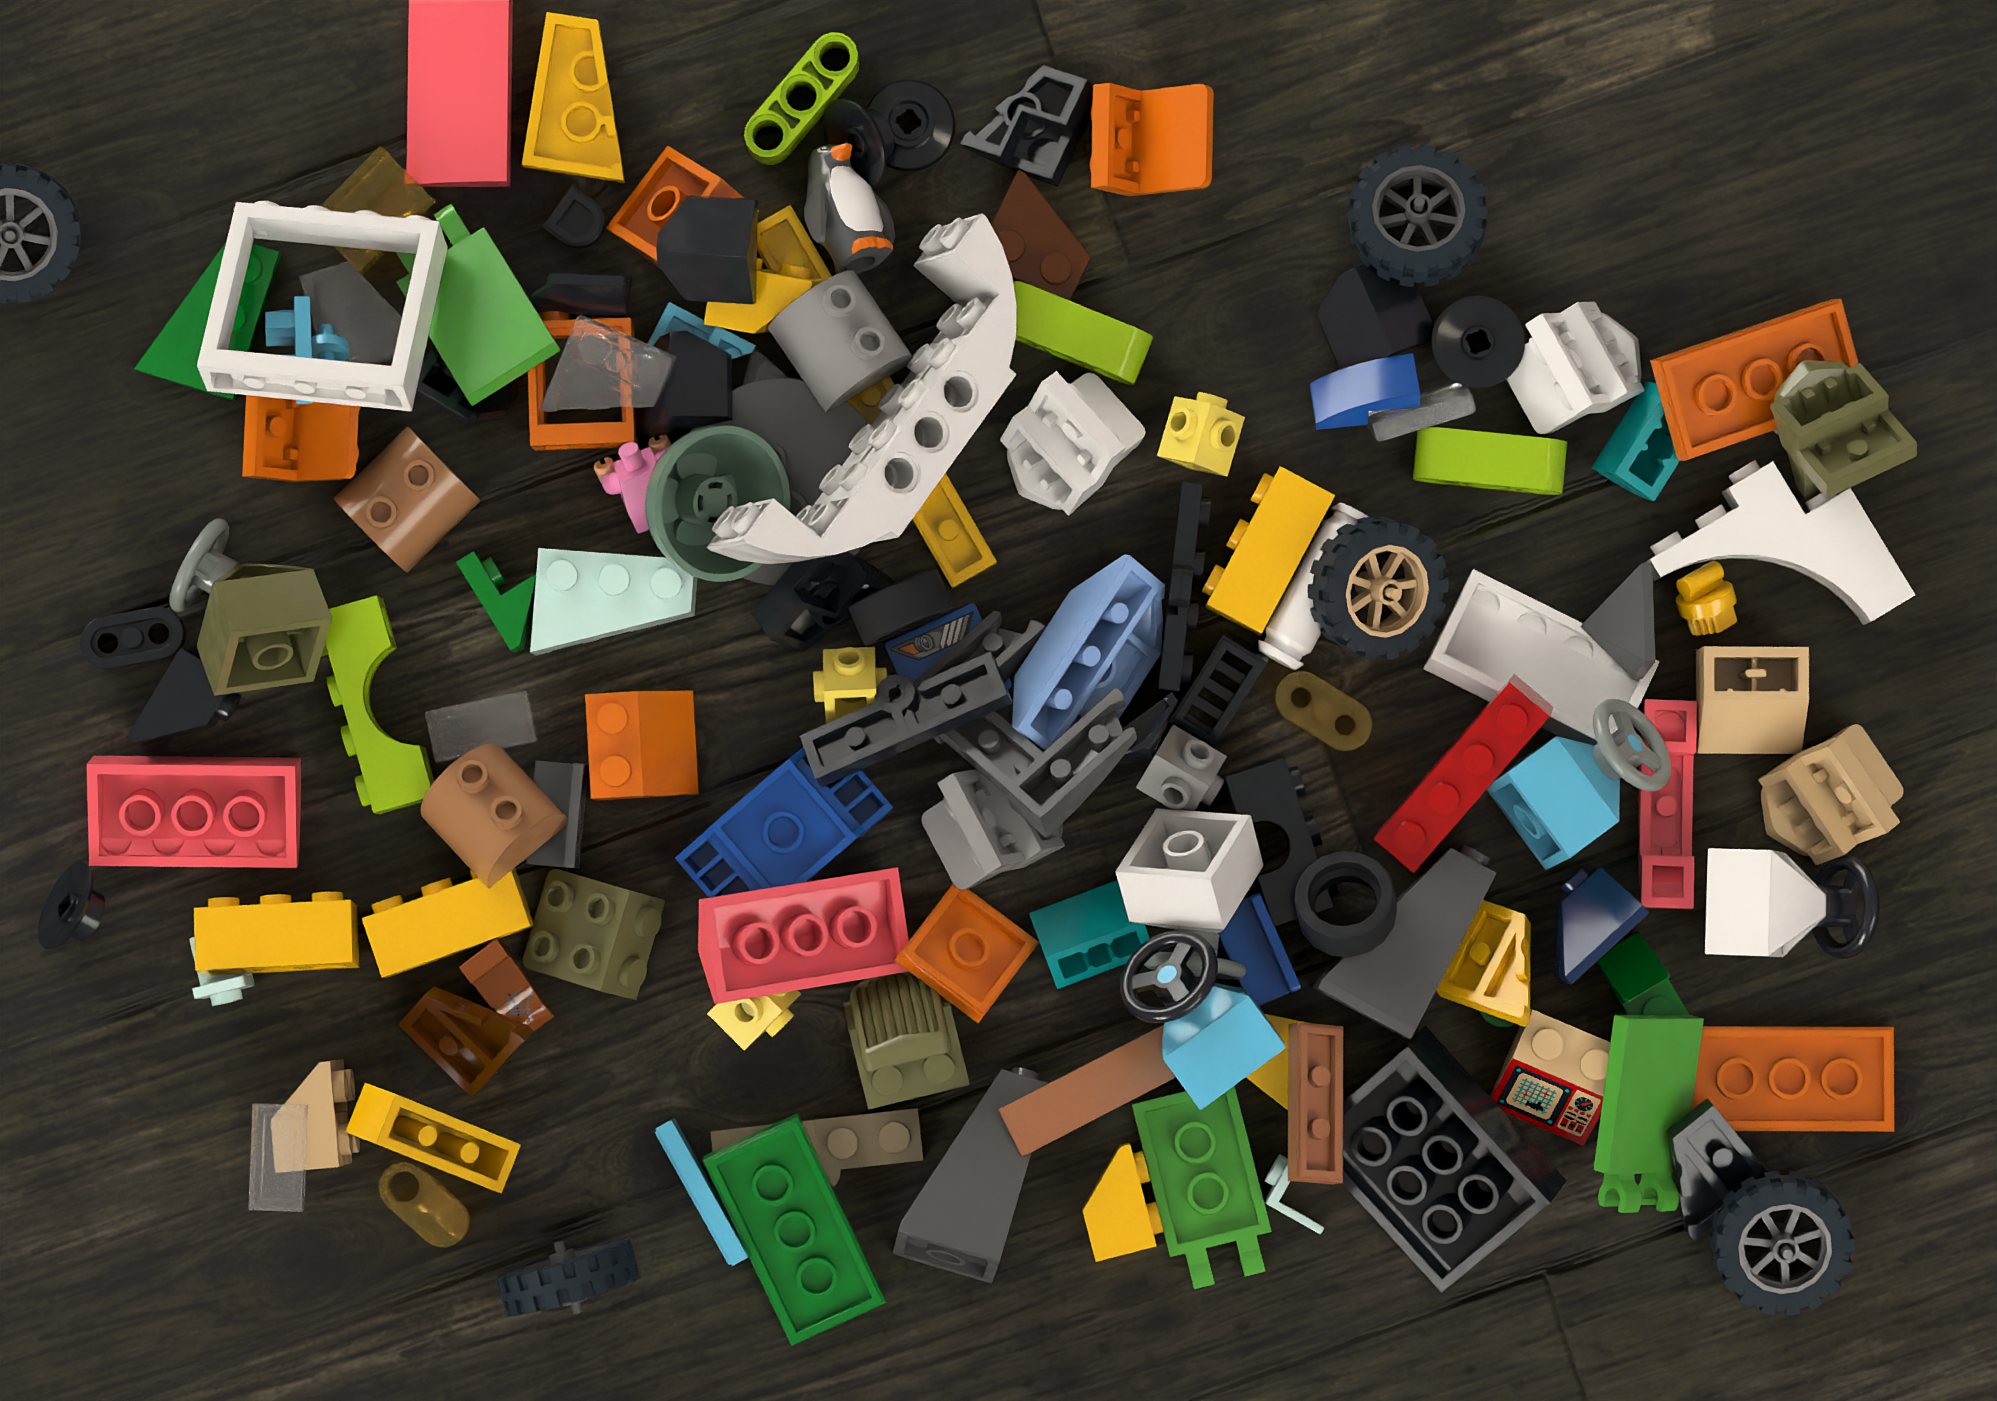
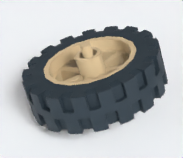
(1421, 586)

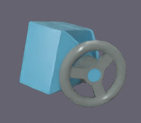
(1571, 789)

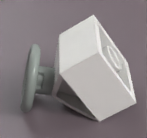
(1191, 877)

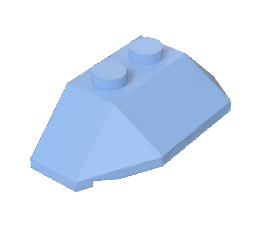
(1096, 641)

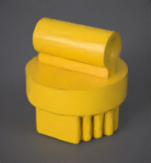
(1706, 600)

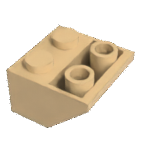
(1751, 699)
(327, 1094)

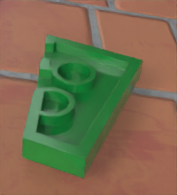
(178, 345)

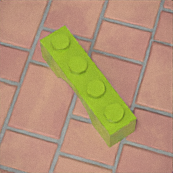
(391, 771)

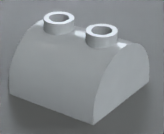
(839, 339)

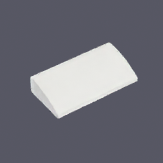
(1509, 633)

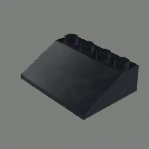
(1440, 1160)

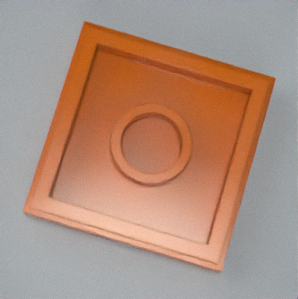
(967, 951)

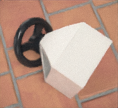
(1767, 904)

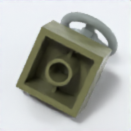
(260, 620)

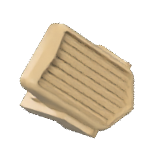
(1831, 796)

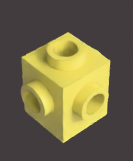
(1201, 434)
(847, 680)
(751, 1017)

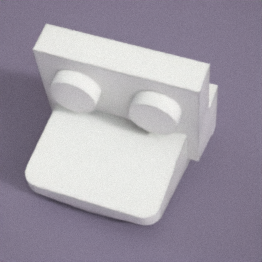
(1575, 367)
(1069, 441)

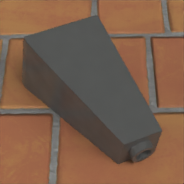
(1405, 970)
(973, 1193)

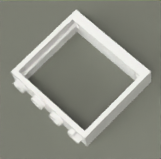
(314, 378)

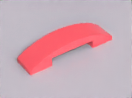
(1667, 814)

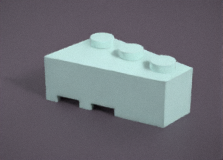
(603, 595)

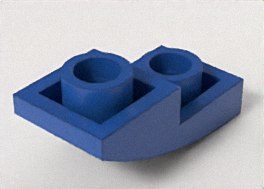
(1374, 385)

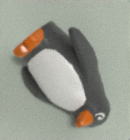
(846, 212)

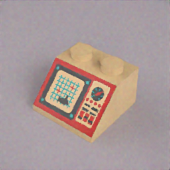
(1554, 1077)

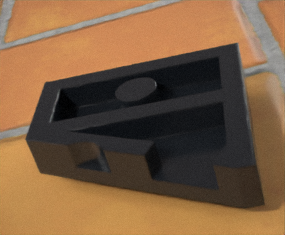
(1707, 1165)

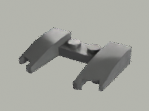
(1038, 783)

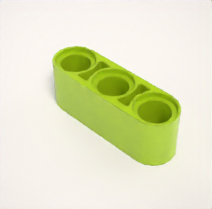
(809, 74)
(1079, 334)
(1490, 460)

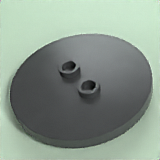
(801, 435)

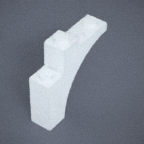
(1767, 524)

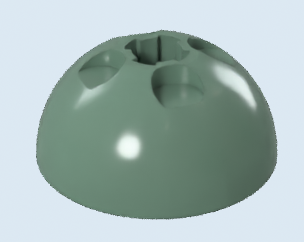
(709, 472)

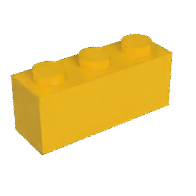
(1267, 549)
(444, 921)
(276, 935)
(433, 1138)

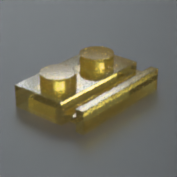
(378, 187)

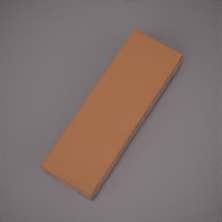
(1315, 1103)

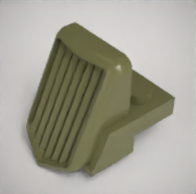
(1837, 427)
(903, 1039)

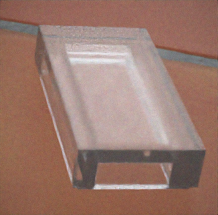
(1435, 408)
(464, 726)
(278, 1157)

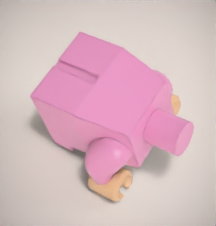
(631, 475)

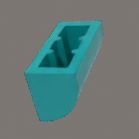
(1641, 448)
(1087, 934)

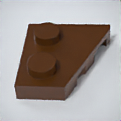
(1037, 241)
(464, 1037)

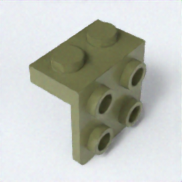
(593, 933)

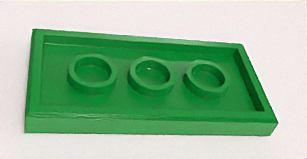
(794, 1229)

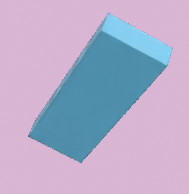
(701, 1191)

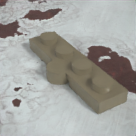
(852, 1139)

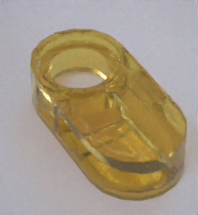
(433, 1212)

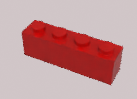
(1464, 773)

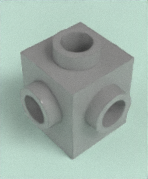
(1183, 772)

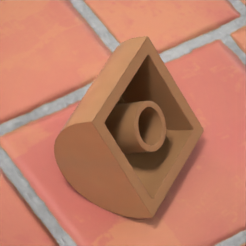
(406, 499)
(490, 812)

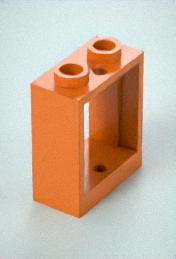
(575, 435)

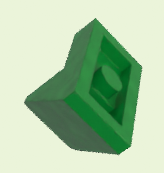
(508, 611)
(1639, 979)

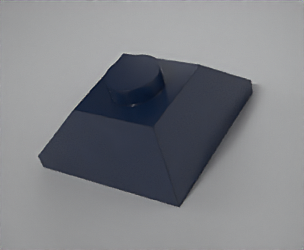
(1591, 921)

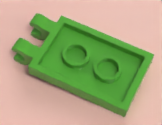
(481, 313)
(1644, 1095)
(1203, 1179)

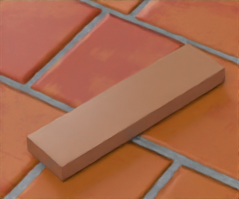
(1087, 1092)

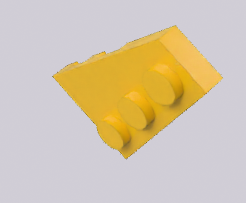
(572, 104)

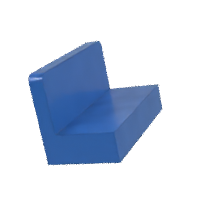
(1256, 944)

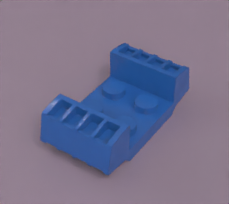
(783, 830)

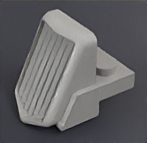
(981, 832)

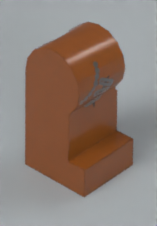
(506, 985)

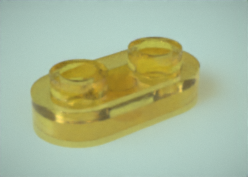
(1324, 708)

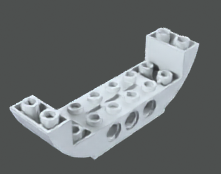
(920, 422)

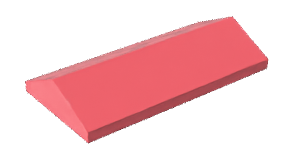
(802, 935)

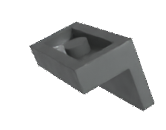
(567, 789)

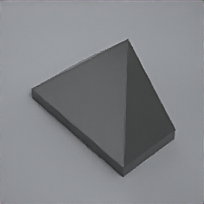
(1626, 623)

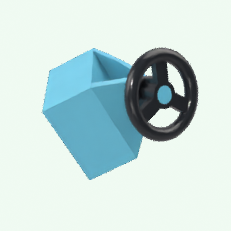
(1210, 1029)

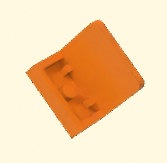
(1151, 139)
(299, 440)

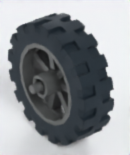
(1417, 169)
(568, 1277)

